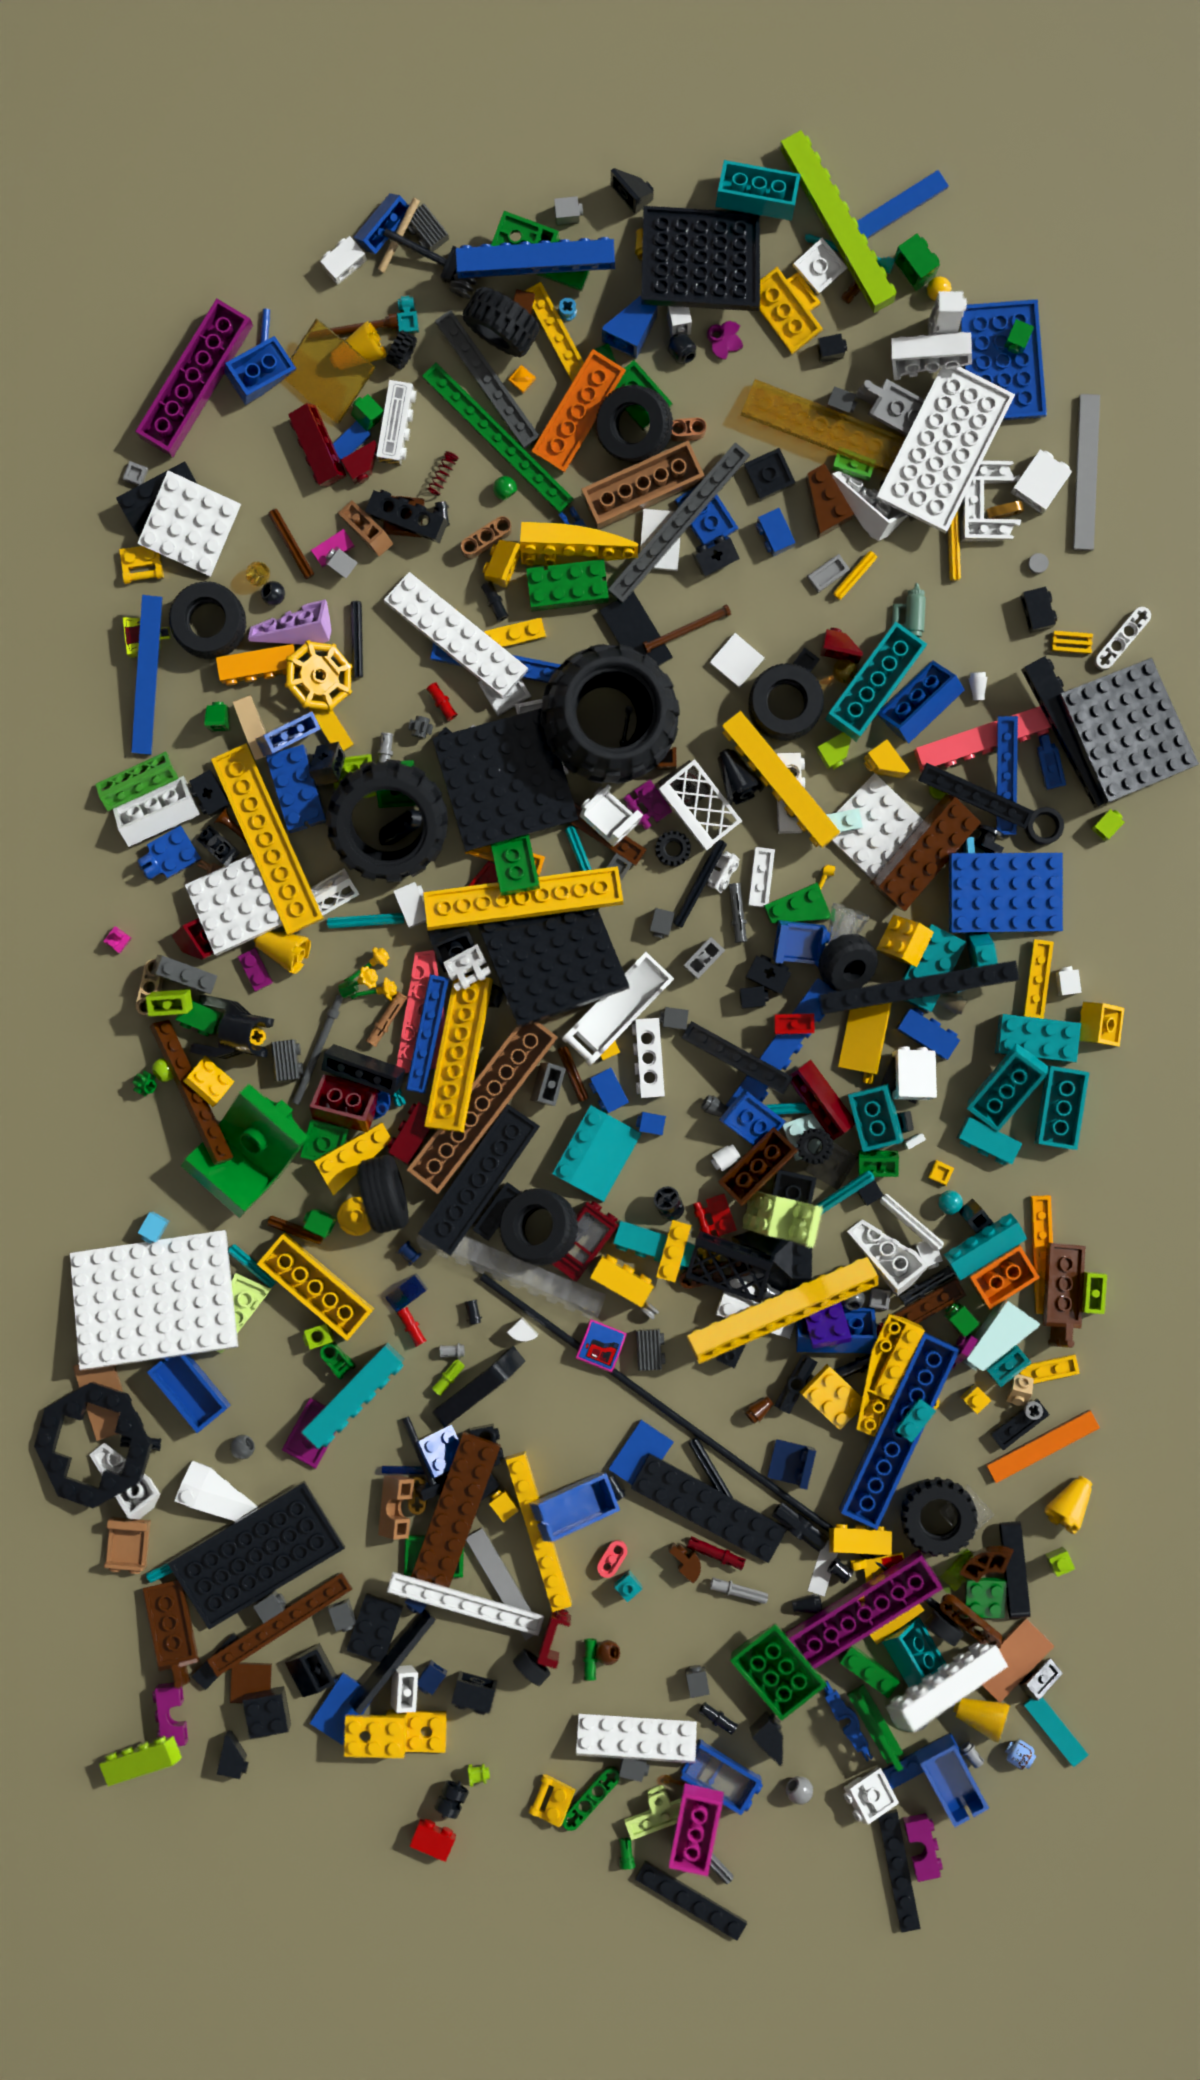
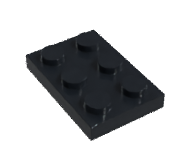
(374, 1628)

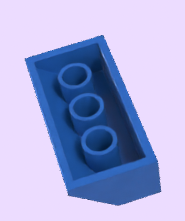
(921, 701)
(862, 1330)

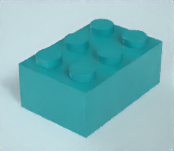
(875, 1117)

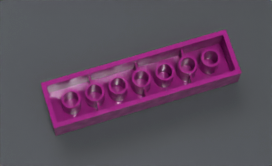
(194, 378)
(851, 1620)

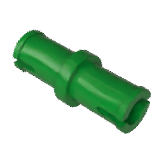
(590, 1659)

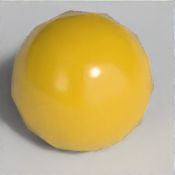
(938, 284)

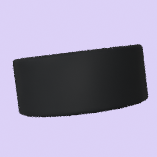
(1058, 831)
(944, 1628)
(527, 1665)

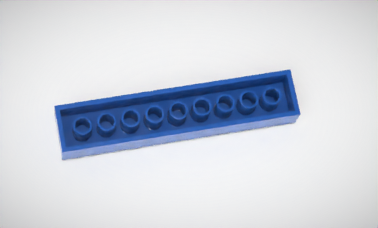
(889, 1450)

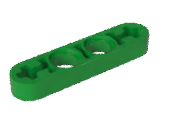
(593, 1800)

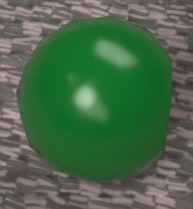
(504, 487)

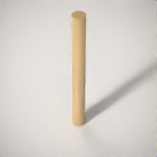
(401, 230)

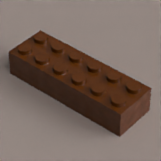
(925, 852)

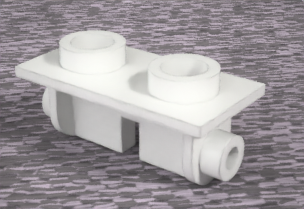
(728, 864)

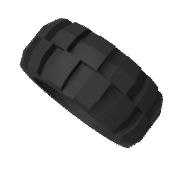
(387, 864)

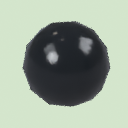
(273, 593)

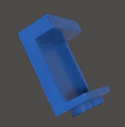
(799, 942)

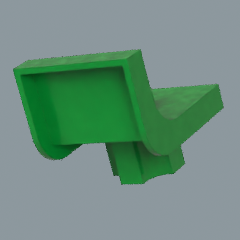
(262, 1147)

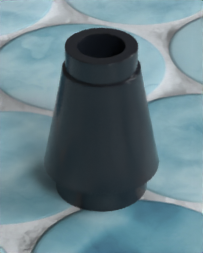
(808, 1604)

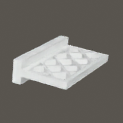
(685, 814)

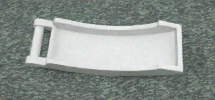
(616, 1012)

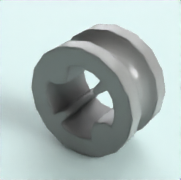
(649, 1310)
(1027, 1412)

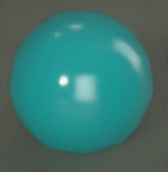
(950, 1202)

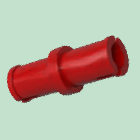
(441, 701)
(411, 1326)

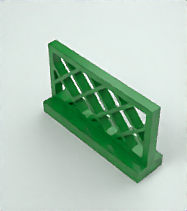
(876, 1725)

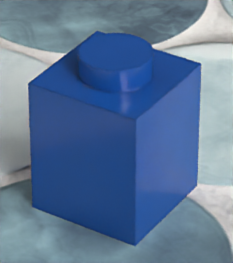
(651, 1123)

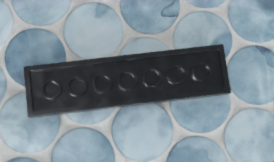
(479, 1180)
(709, 1507)

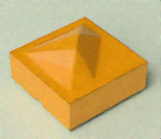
(522, 379)

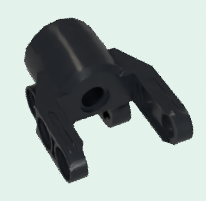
(233, 1030)

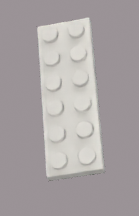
(636, 1738)

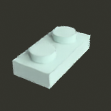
(846, 820)

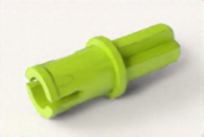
(448, 1377)

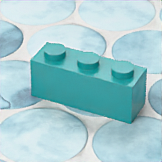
(988, 1141)

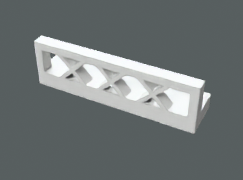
(332, 888)

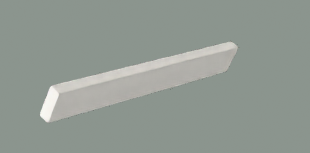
(465, 1603)

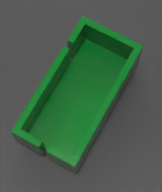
(567, 585)

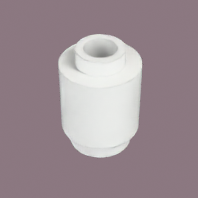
(725, 1157)

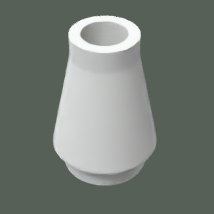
(978, 685)

